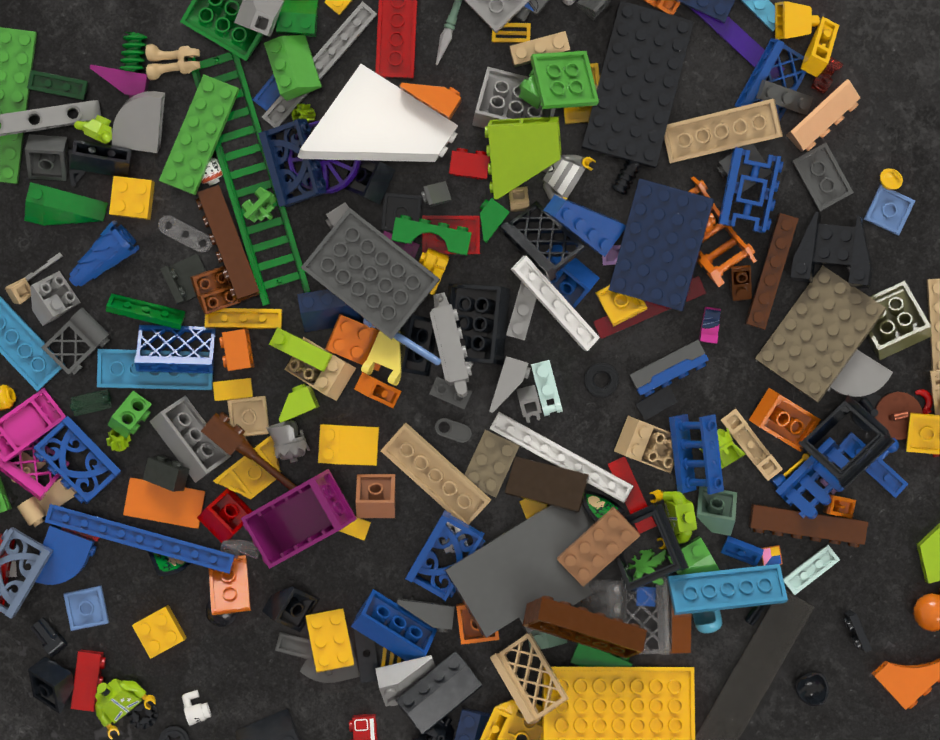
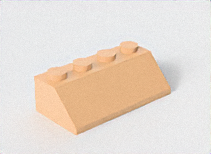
(823, 116)

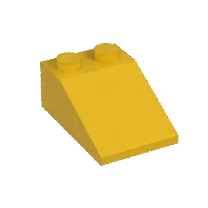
(348, 444)

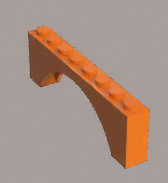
(908, 682)

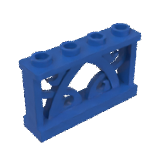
(74, 433)
(443, 530)

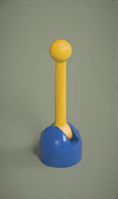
(779, 479)

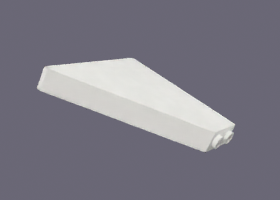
(378, 124)

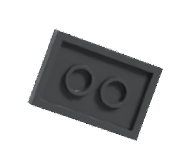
(822, 177)

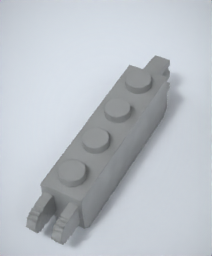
(449, 345)

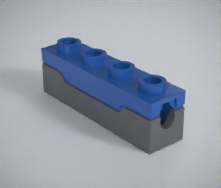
(669, 367)

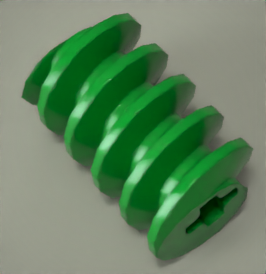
(133, 52)

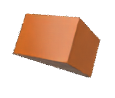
(840, 506)

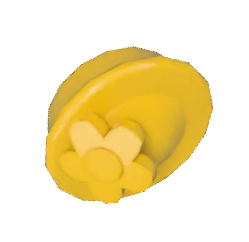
(891, 179)

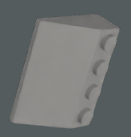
(501, 99)

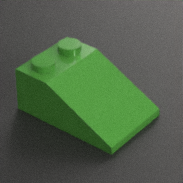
(697, 557)

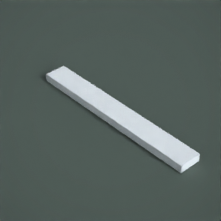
(560, 456)

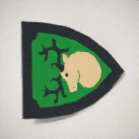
(598, 505)
(166, 565)

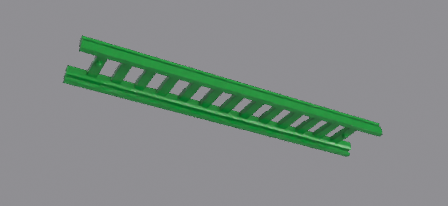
(235, 194)

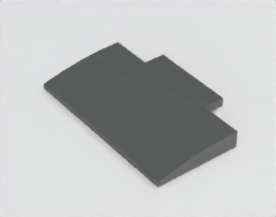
(520, 568)

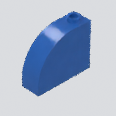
(68, 558)

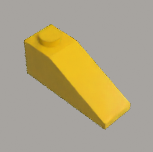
(820, 47)

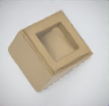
(519, 199)
(19, 291)

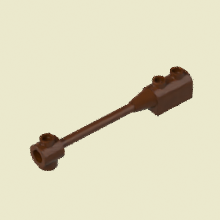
(232, 439)

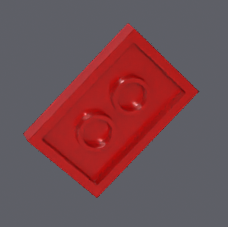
(436, 243)

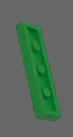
(145, 311)

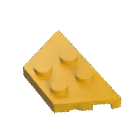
(247, 476)

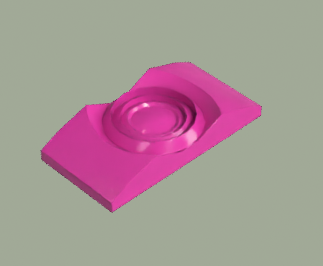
(28, 423)

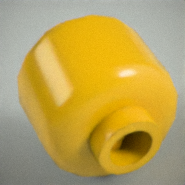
(7, 397)

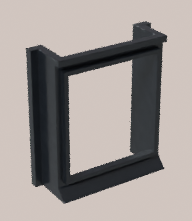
(864, 458)
(669, 539)

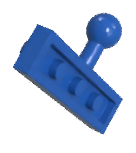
(878, 469)

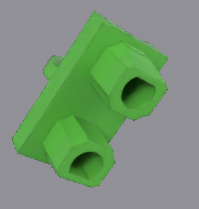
(261, 207)

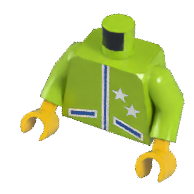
(680, 514)
(117, 700)

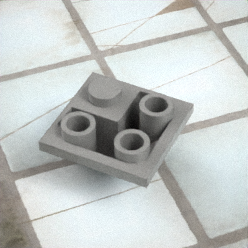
(259, 15)
(52, 298)

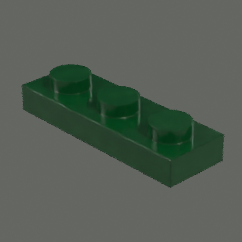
(57, 85)

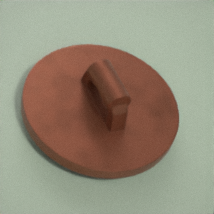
(895, 412)

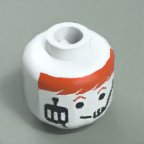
(212, 172)

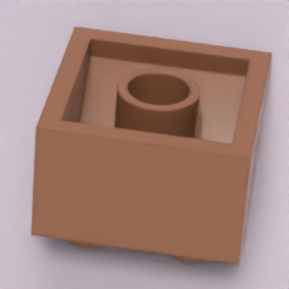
(375, 496)

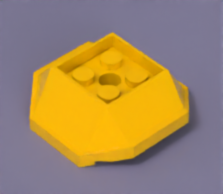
(508, 722)

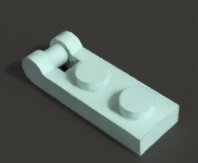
(546, 387)

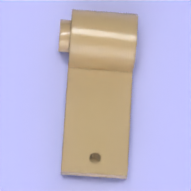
(35, 510)

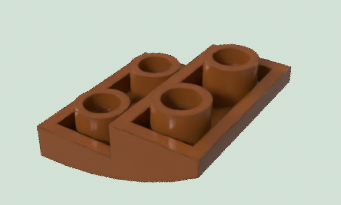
(213, 290)

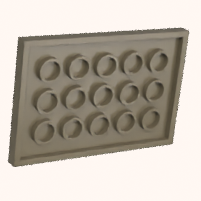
(820, 334)

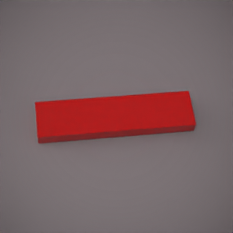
(635, 499)

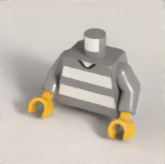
(564, 175)

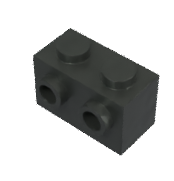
(166, 473)

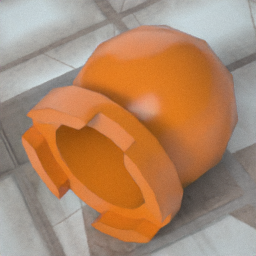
(928, 612)

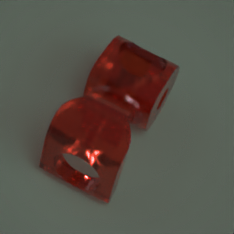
(824, 80)

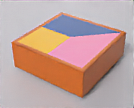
(771, 555)

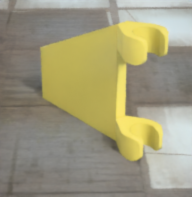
(385, 353)

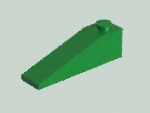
(54, 206)

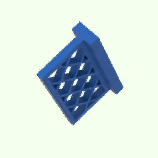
(763, 69)
(171, 362)

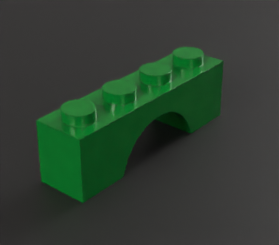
(407, 230)

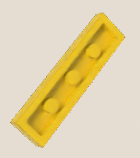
(244, 318)

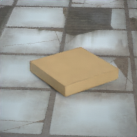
(249, 414)

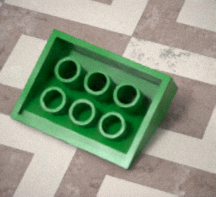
(216, 22)

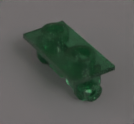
(90, 402)

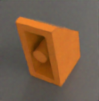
(377, 390)

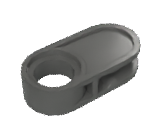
(457, 431)

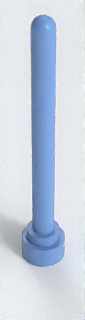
(412, 345)

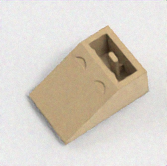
(329, 382)
(646, 444)

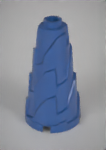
(105, 253)

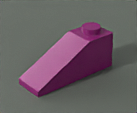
(127, 82)

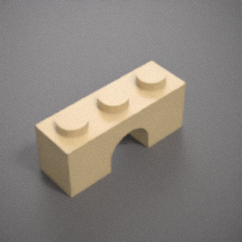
(549, 44)

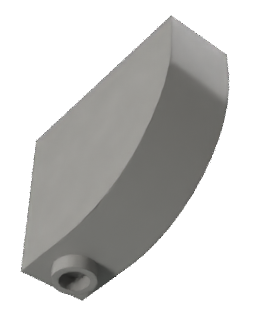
(140, 122)
(860, 376)

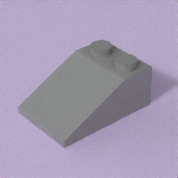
(510, 378)
(400, 677)

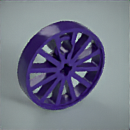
(325, 166)

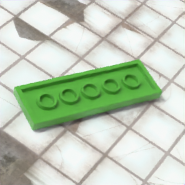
(199, 134)

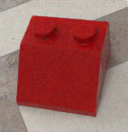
(224, 515)

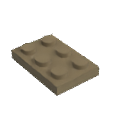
(491, 462)

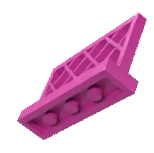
(26, 480)

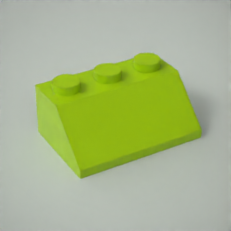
(299, 402)

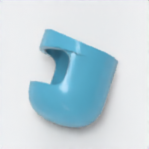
(708, 621)

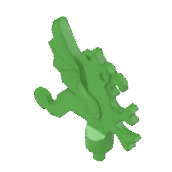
(645, 566)

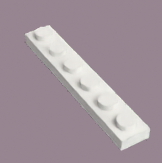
(555, 303)

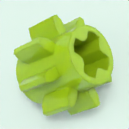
(304, 112)
(117, 441)

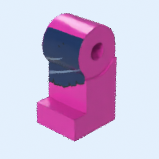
(710, 325)

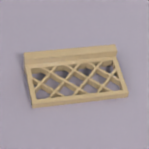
(514, 683)

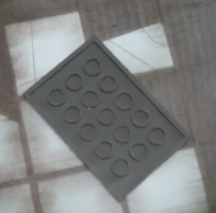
(370, 273)

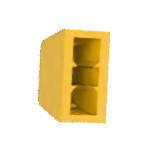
(793, 20)

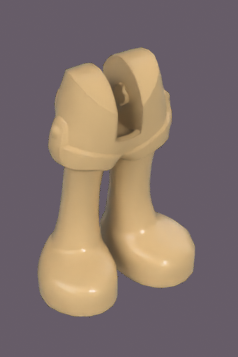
(154, 55)

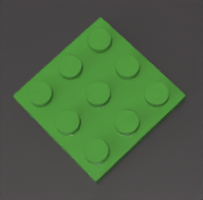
(564, 79)

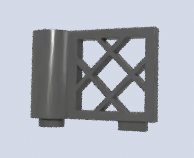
(88, 330)

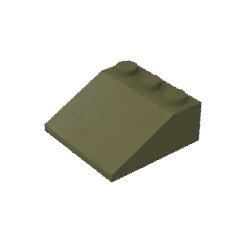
(900, 324)

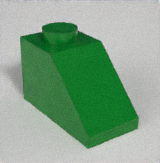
(491, 217)

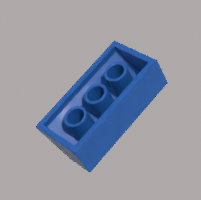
(393, 627)

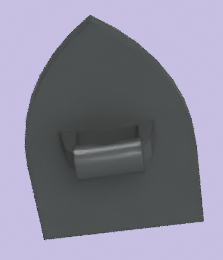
(331, 676)

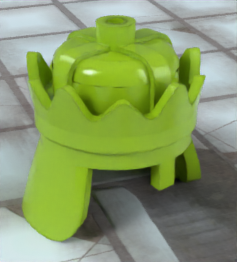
(728, 450)

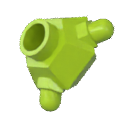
(96, 128)

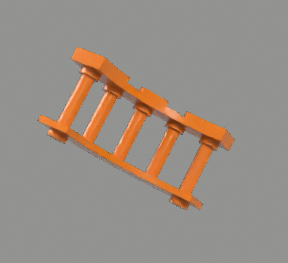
(706, 260)

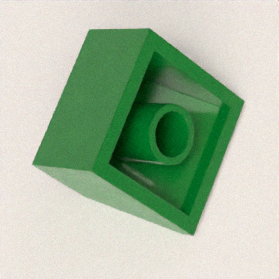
(298, 18)

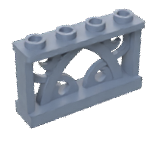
(37, 564)

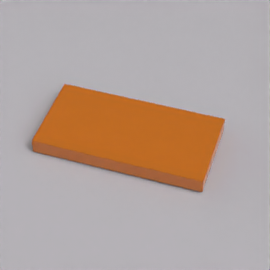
(159, 504)

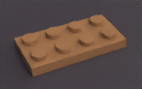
(598, 546)

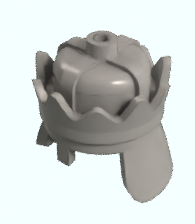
(287, 441)

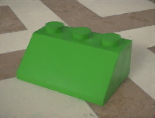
(292, 66)

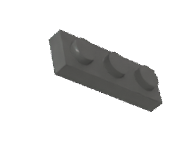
(785, 97)

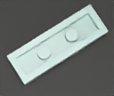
(811, 569)

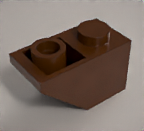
(740, 282)

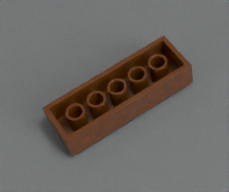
(584, 627)

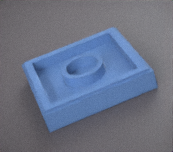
(889, 210)
(86, 608)

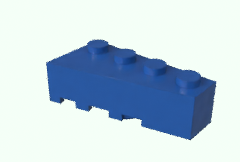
(589, 226)

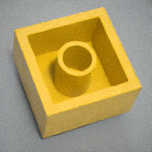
(131, 197)
(159, 631)

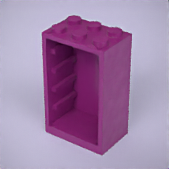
(298, 519)

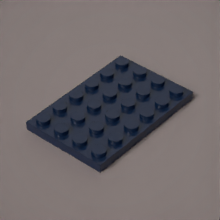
(661, 244)

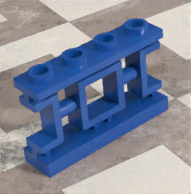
(733, 187)

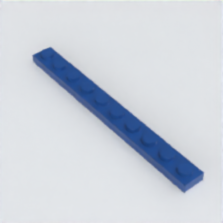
(139, 538)

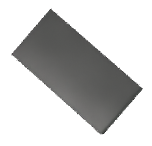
(294, 646)

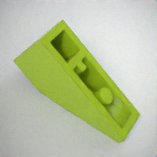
(300, 349)

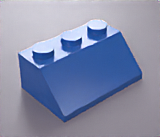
(573, 279)

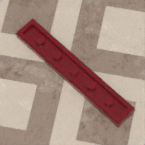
(605, 328)

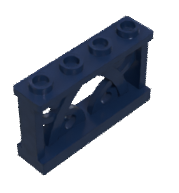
(309, 169)

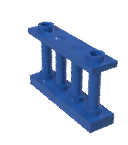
(683, 455)

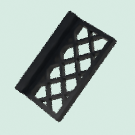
(527, 246)

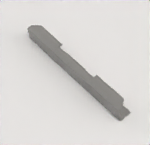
(50, 262)

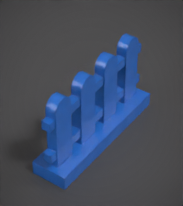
(805, 478)

